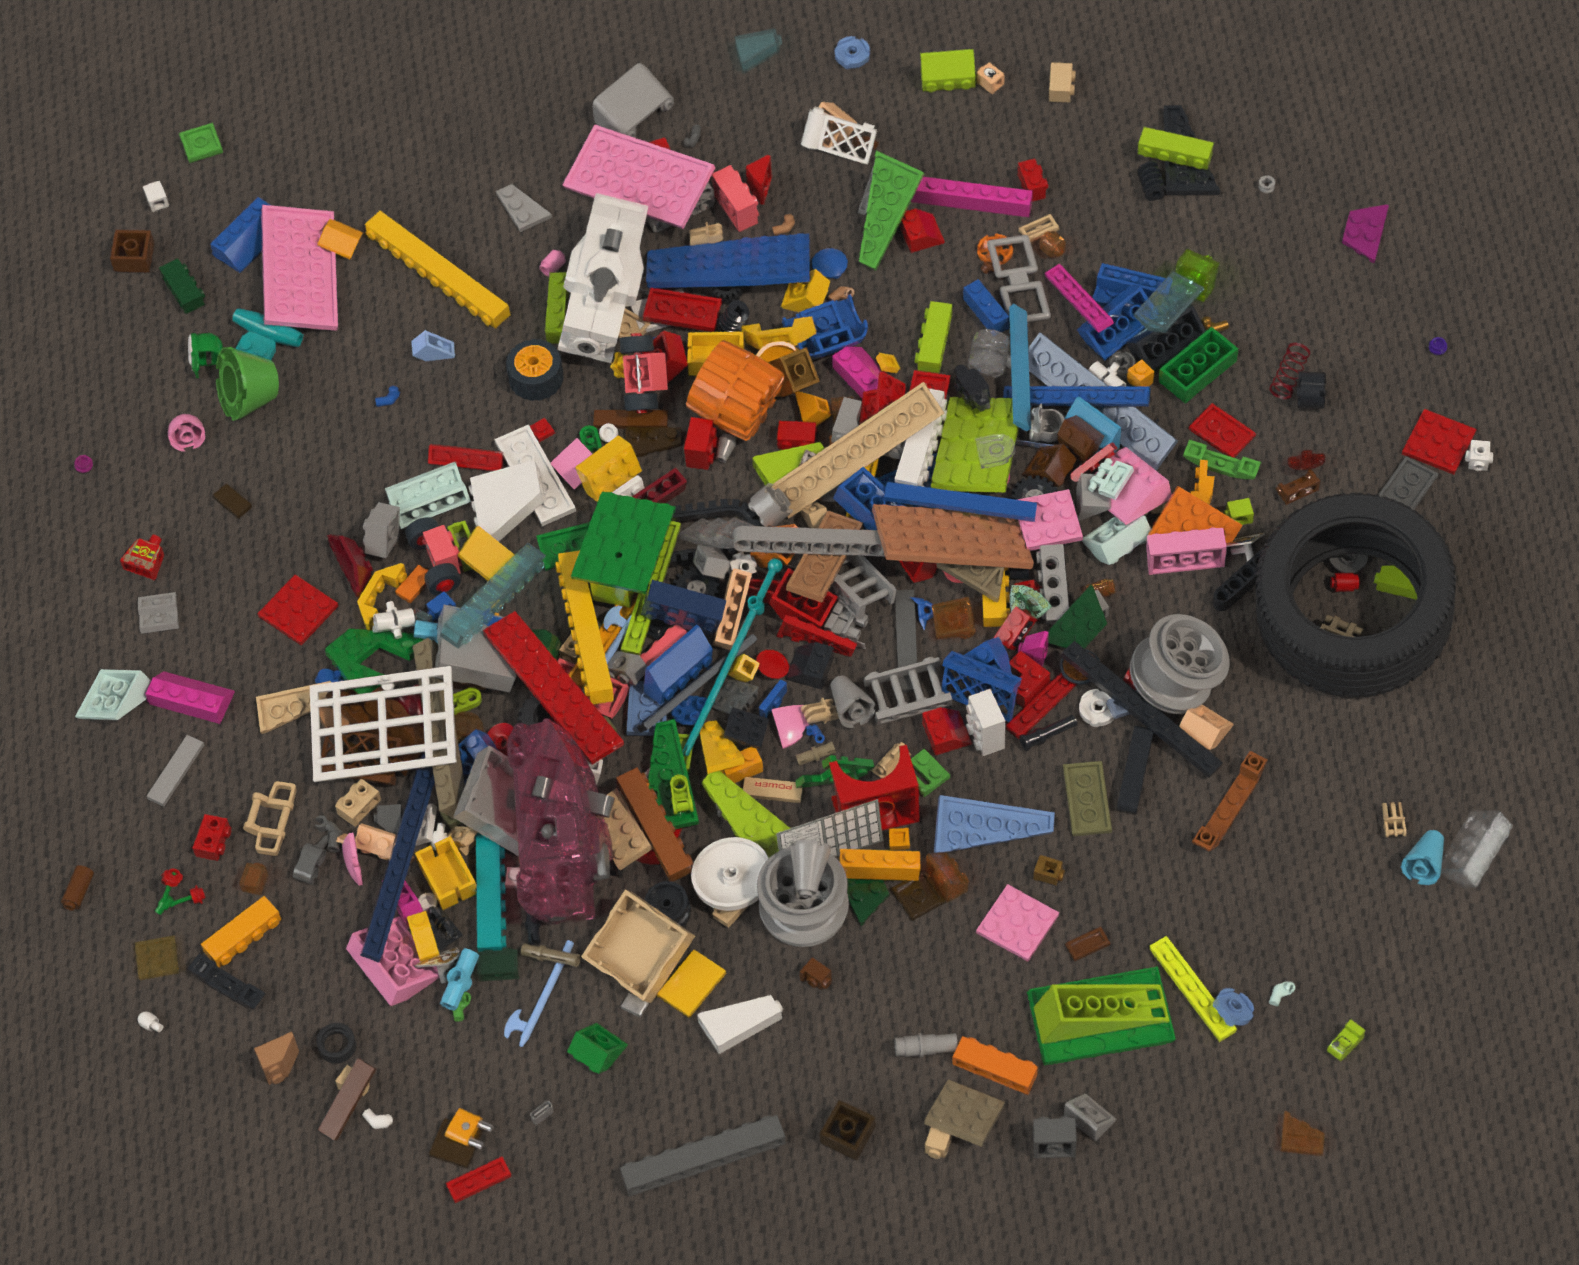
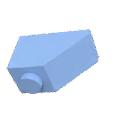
(432, 347)

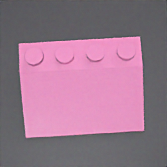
(1143, 490)
(396, 971)

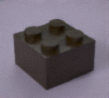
(847, 1130)

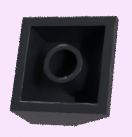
(811, 665)

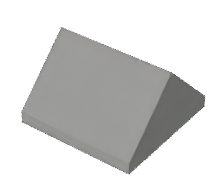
(1090, 502)
(1089, 1116)

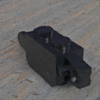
(972, 387)

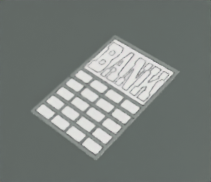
(842, 830)

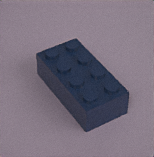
(683, 607)

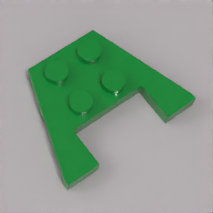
(853, 769)

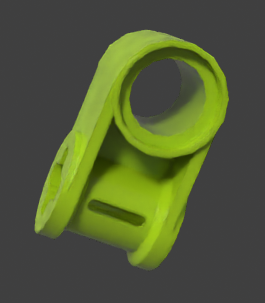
(681, 797)

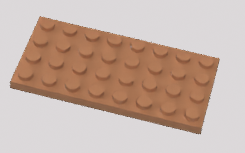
(950, 537)

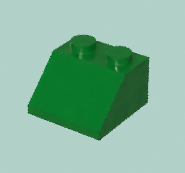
(596, 1047)

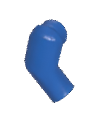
(391, 397)

